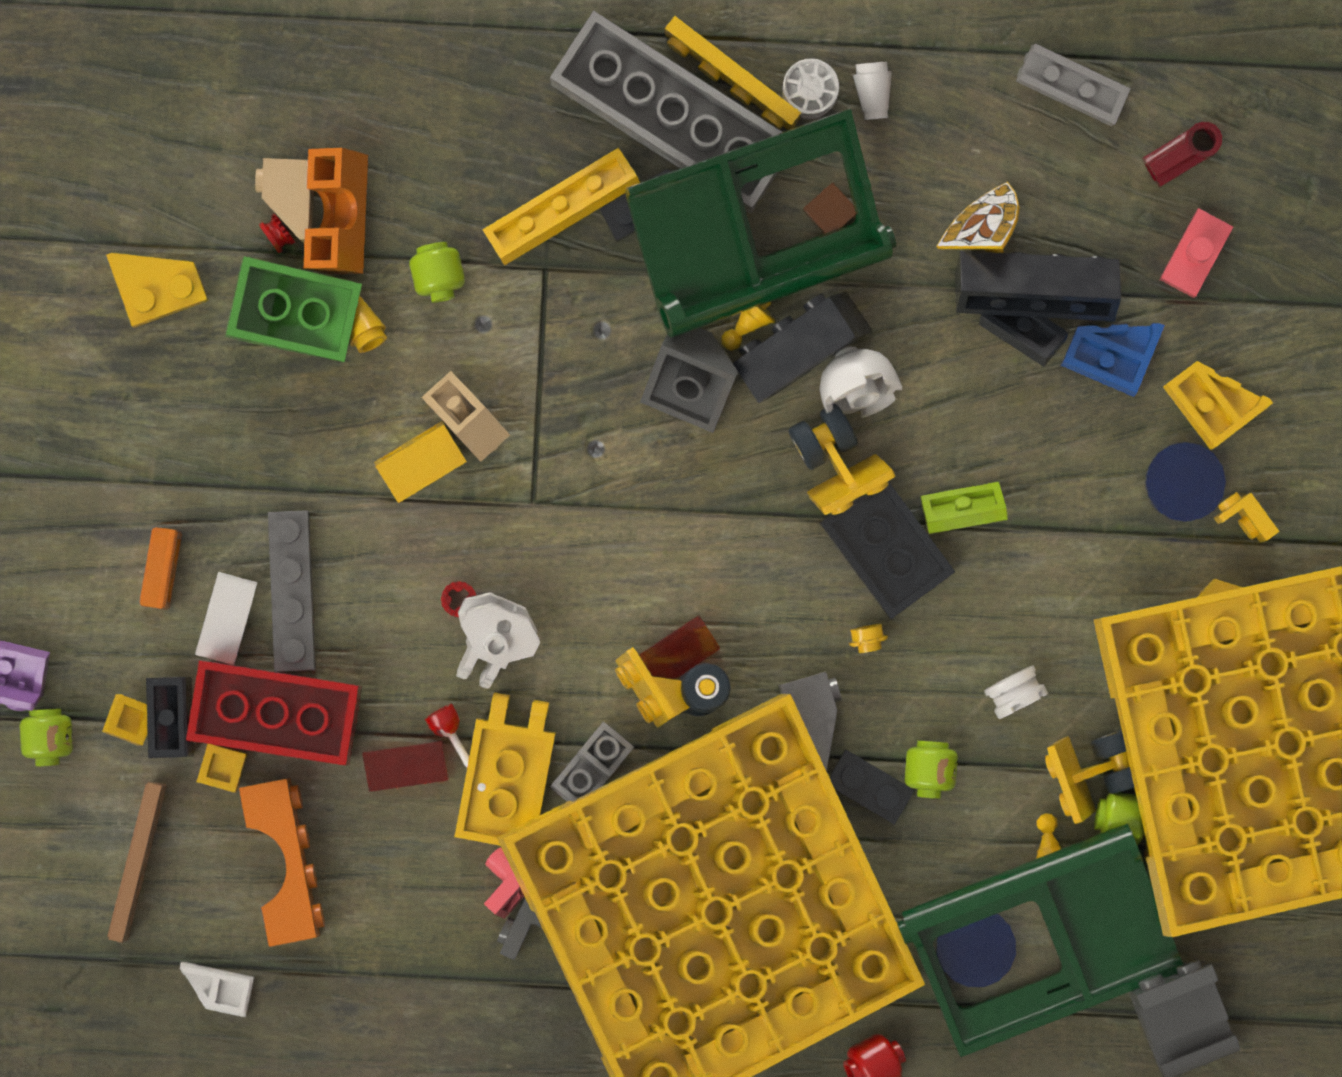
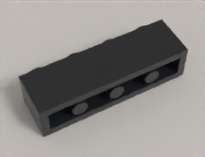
(1037, 285)

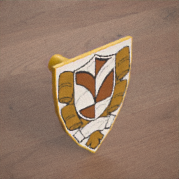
(985, 222)

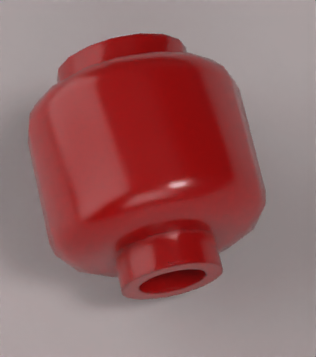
(874, 1058)

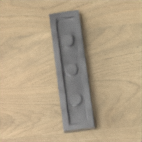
(291, 591)

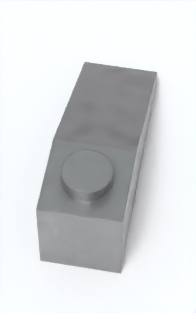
(816, 701)

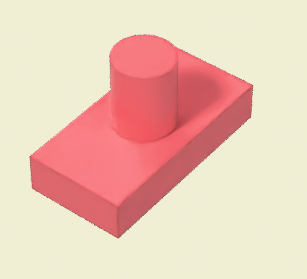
(1196, 253)
(509, 892)

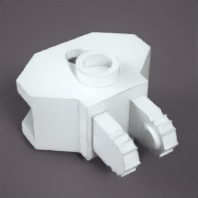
(495, 633)

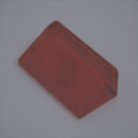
(680, 650)
(405, 766)

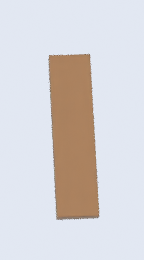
(137, 861)

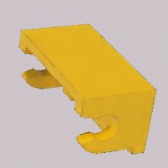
(420, 461)

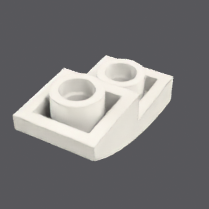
(226, 618)

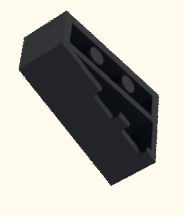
(800, 344)

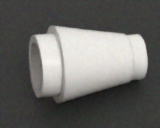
(873, 89)

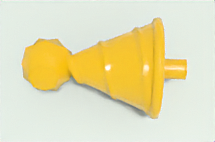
(748, 322)
(1047, 824)

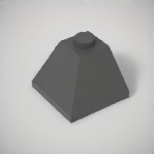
(691, 379)

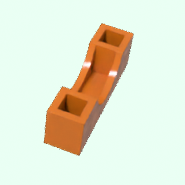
(292, 912)

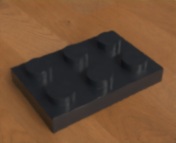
(888, 550)

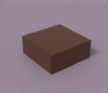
(830, 209)

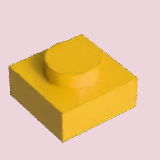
(127, 720)
(222, 768)

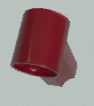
(1180, 154)

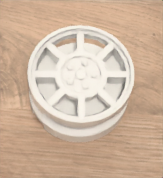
(811, 88)
(1016, 692)

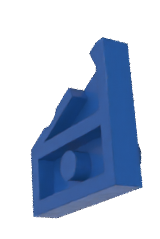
(1113, 354)

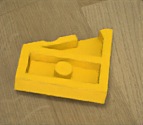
(155, 286)
(1214, 403)

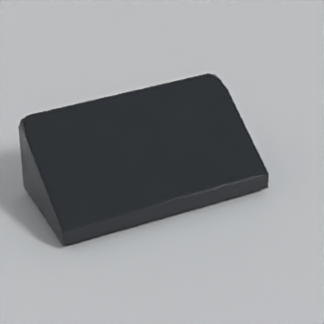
(168, 716)

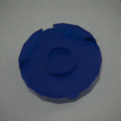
(1185, 482)
(978, 952)

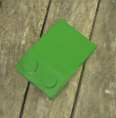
(293, 309)

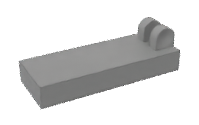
(1072, 84)

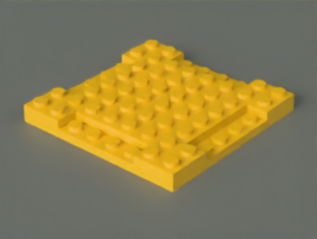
(1235, 746)
(714, 904)

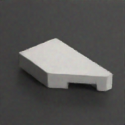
(220, 989)

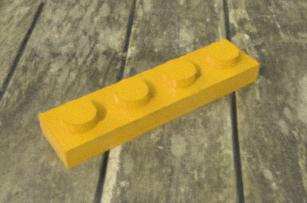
(718, 65)
(561, 206)

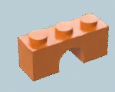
(341, 182)

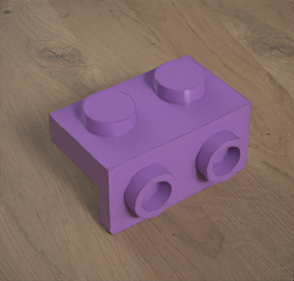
(22, 675)

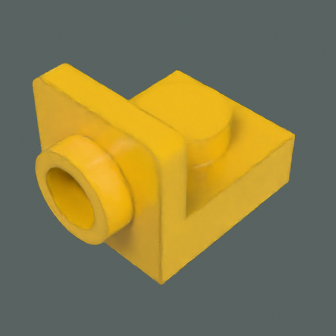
(1254, 518)

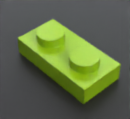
(964, 507)

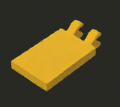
(513, 767)

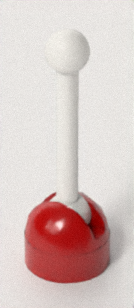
(445, 723)

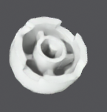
(859, 382)

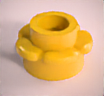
(867, 638)

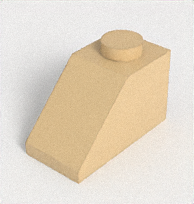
(286, 192)
(466, 416)

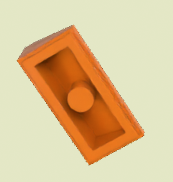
(160, 568)

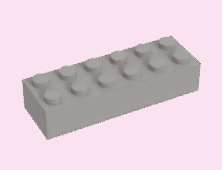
(657, 100)

